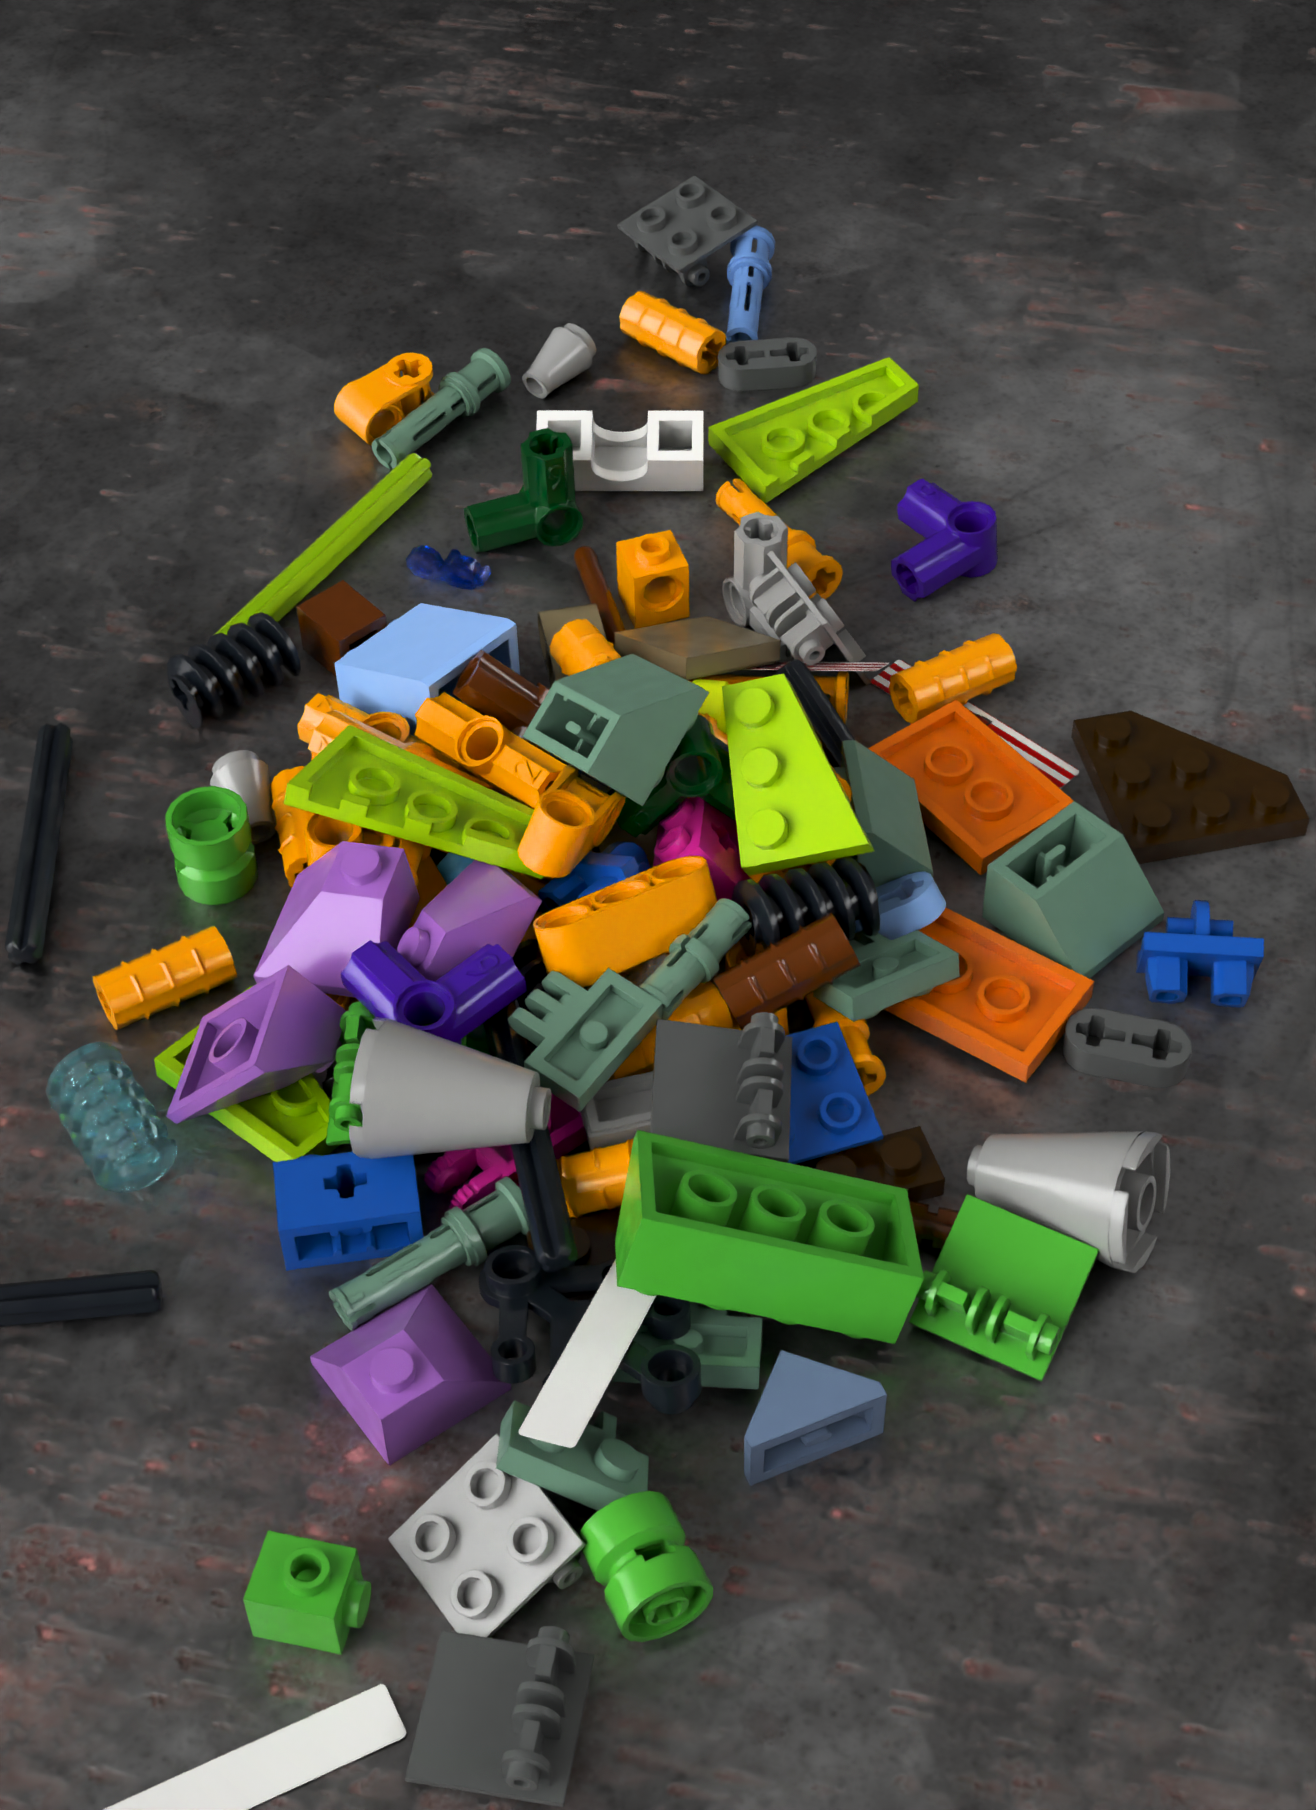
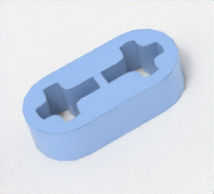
(908, 904)

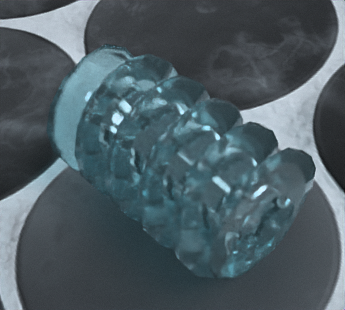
(110, 1118)

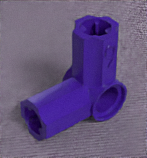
(957, 541)
(453, 1003)

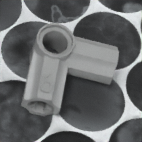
(752, 542)

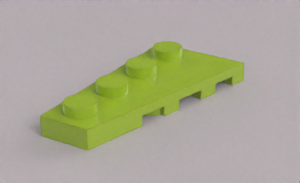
(805, 430)
(410, 798)

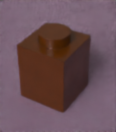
(337, 623)

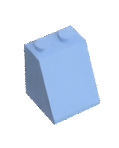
(421, 658)

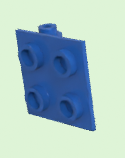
(827, 1097)

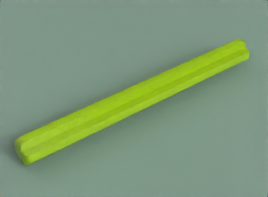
(337, 542)

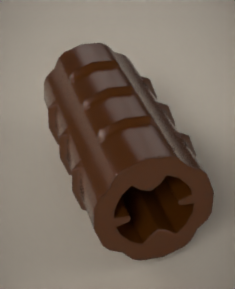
(787, 970)

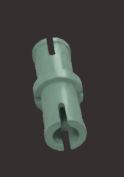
(696, 955)

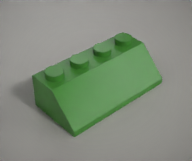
(767, 1238)

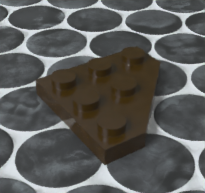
(1180, 792)

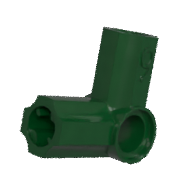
(542, 507)
(695, 770)

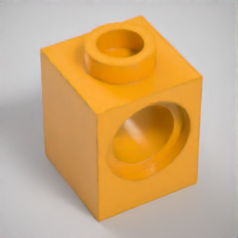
(653, 579)

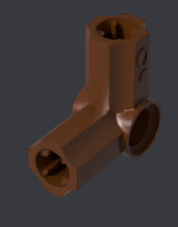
(500, 693)

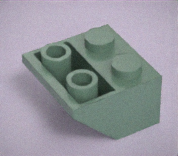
(618, 722)
(888, 813)
(1071, 892)

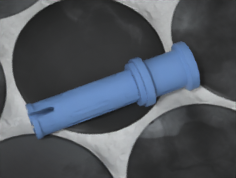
(741, 323)

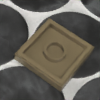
(699, 647)

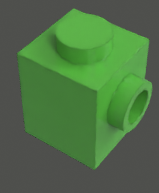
(306, 1592)

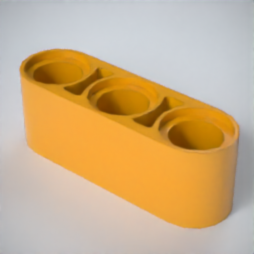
(626, 920)

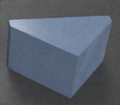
(808, 1415)

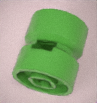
(212, 845)
(647, 1570)

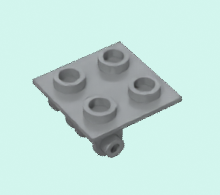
(801, 622)
(487, 1545)

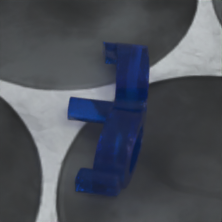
(456, 569)

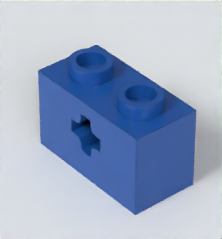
(345, 1208)

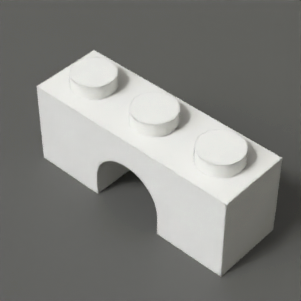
(657, 457)

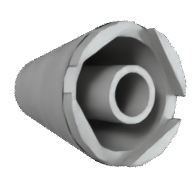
(438, 1095)
(1080, 1185)

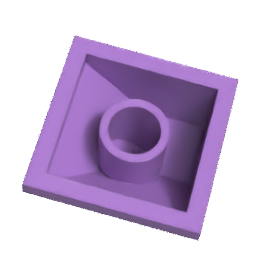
(336, 908)
(473, 910)
(258, 1045)
(409, 1374)

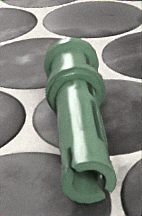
(457, 397)
(461, 1239)

